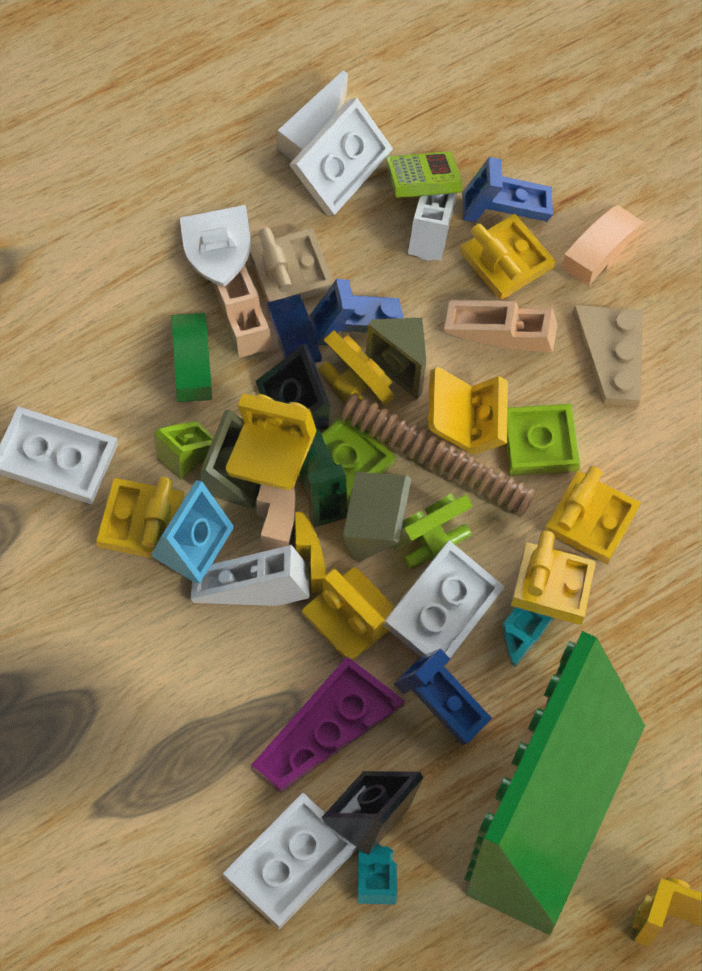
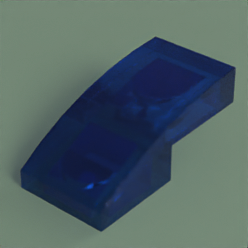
(293, 326)

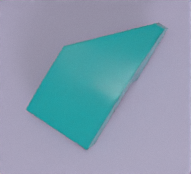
(522, 632)
(377, 877)

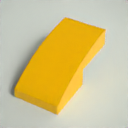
(309, 548)

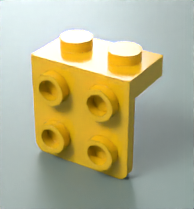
(468, 414)
(271, 441)
(669, 898)

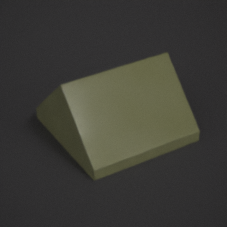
(399, 351)
(214, 467)
(375, 513)

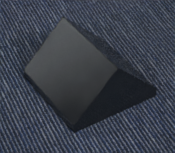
(299, 382)
(372, 806)

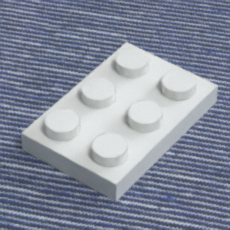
(341, 157)
(55, 455)
(443, 603)
(289, 862)

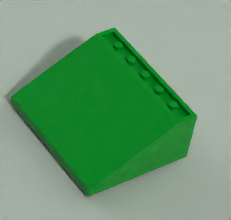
(559, 791)

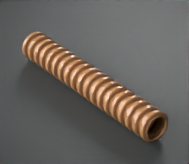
(437, 454)

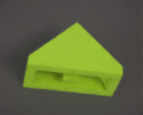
(182, 446)

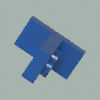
(505, 195)
(349, 313)
(444, 696)

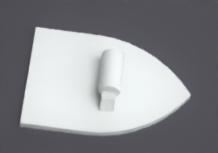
(217, 243)

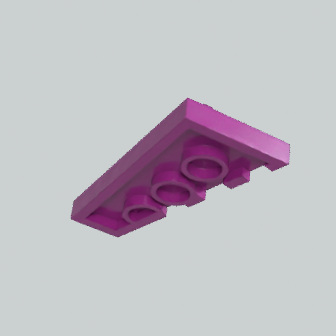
(329, 721)

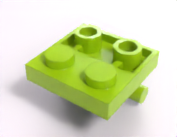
(429, 529)

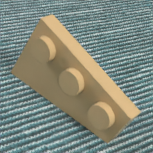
(615, 351)

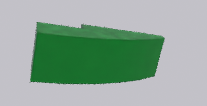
(191, 357)

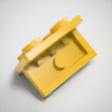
(349, 612)

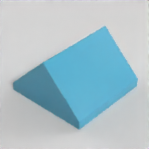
(194, 535)

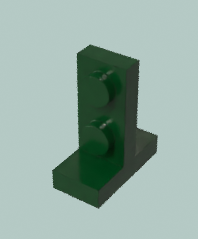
(323, 484)

